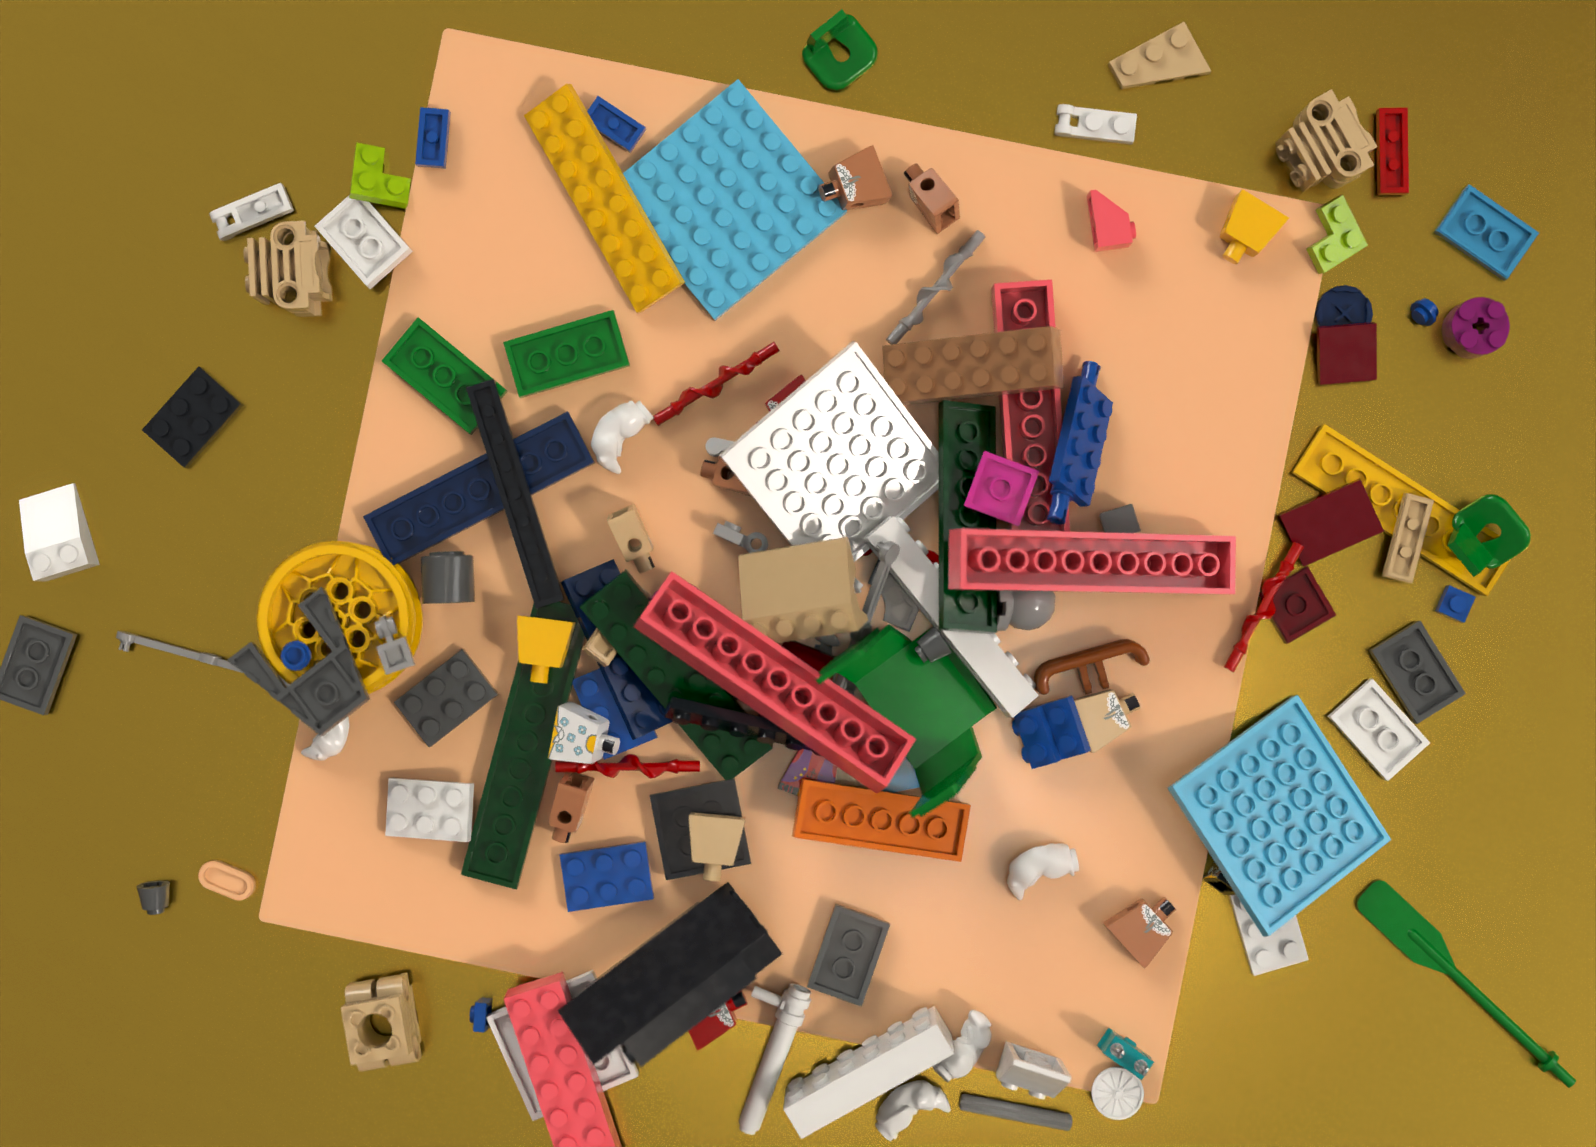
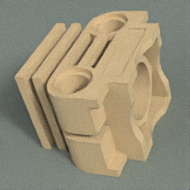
(1326, 144)
(285, 269)
(395, 1001)

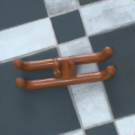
(1082, 658)

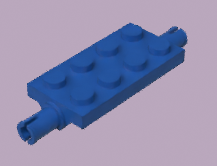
(1079, 444)

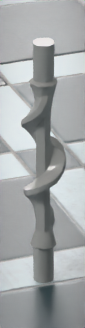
(926, 294)

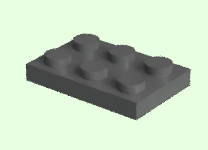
(34, 664)
(1417, 672)
(446, 698)
(848, 955)

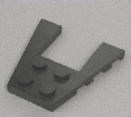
(325, 691)

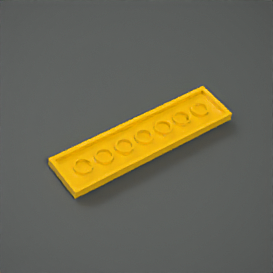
(604, 198)
(1336, 461)

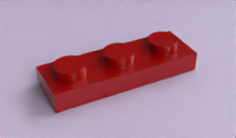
(1392, 151)

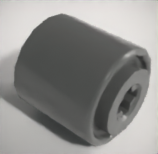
(447, 578)

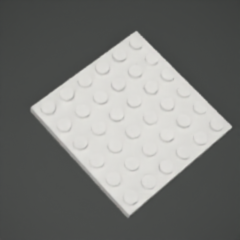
(836, 456)

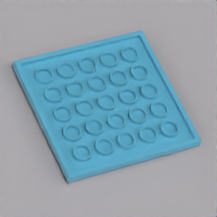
(730, 198)
(1279, 815)

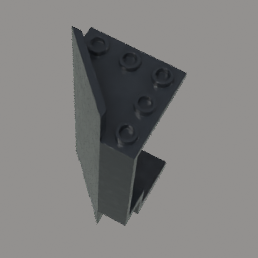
(672, 980)

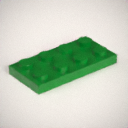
(566, 354)
(438, 372)

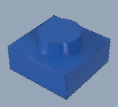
(1455, 604)
(479, 1013)

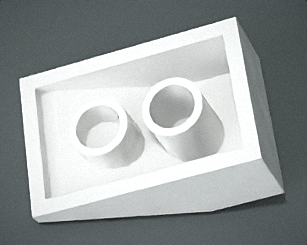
(56, 534)
(1032, 1070)

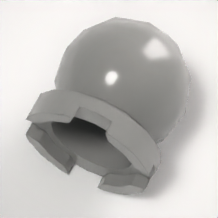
(1024, 609)

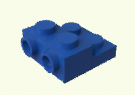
(1050, 732)

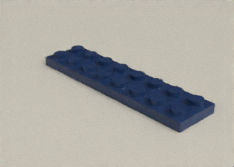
(471, 492)

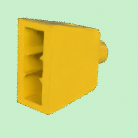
(1249, 226)
(543, 644)

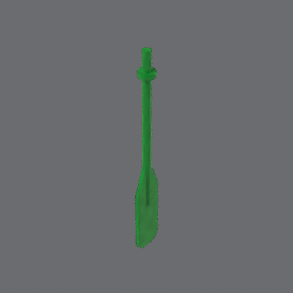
(1426, 947)

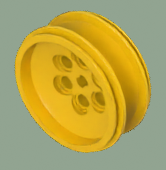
(369, 580)

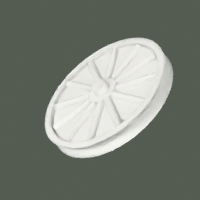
(1117, 1093)

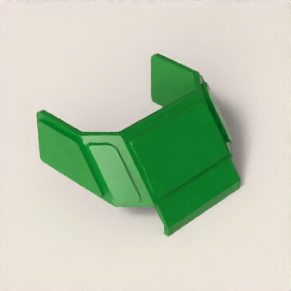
(926, 700)

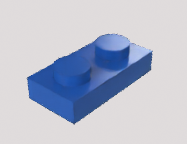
(615, 124)
(432, 138)

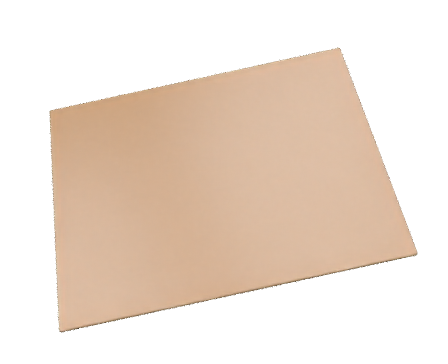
(1197, 439)

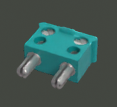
(1125, 1053)

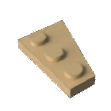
(1160, 59)

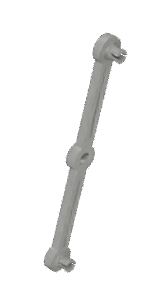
(888, 554)
(128, 638)

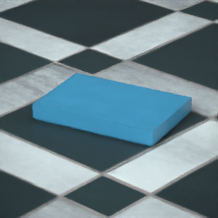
(1486, 232)

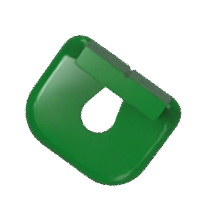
(820, 60)
(1492, 553)

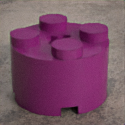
(1487, 316)

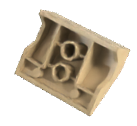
(801, 590)

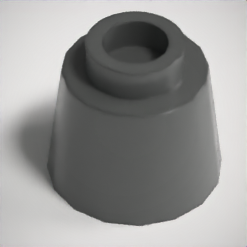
(932, 646)
(154, 896)

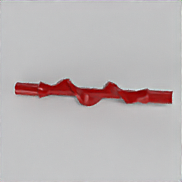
(715, 387)
(1266, 608)
(630, 763)

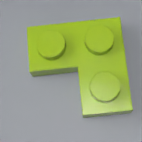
(371, 184)
(1342, 237)

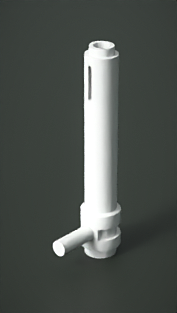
(789, 1018)

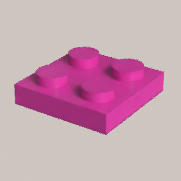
(1001, 488)

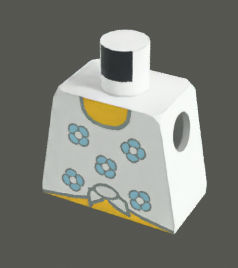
(580, 735)

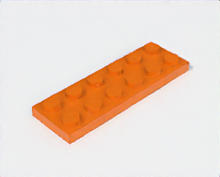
(879, 821)

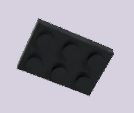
(192, 417)

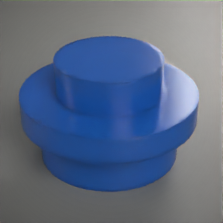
(1424, 312)
(296, 655)

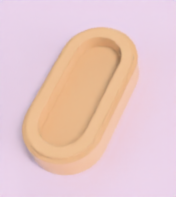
(227, 880)

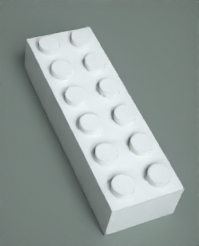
(867, 1071)

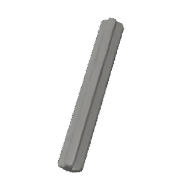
(1015, 1112)

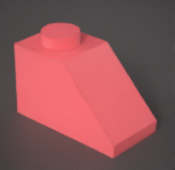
(1109, 223)

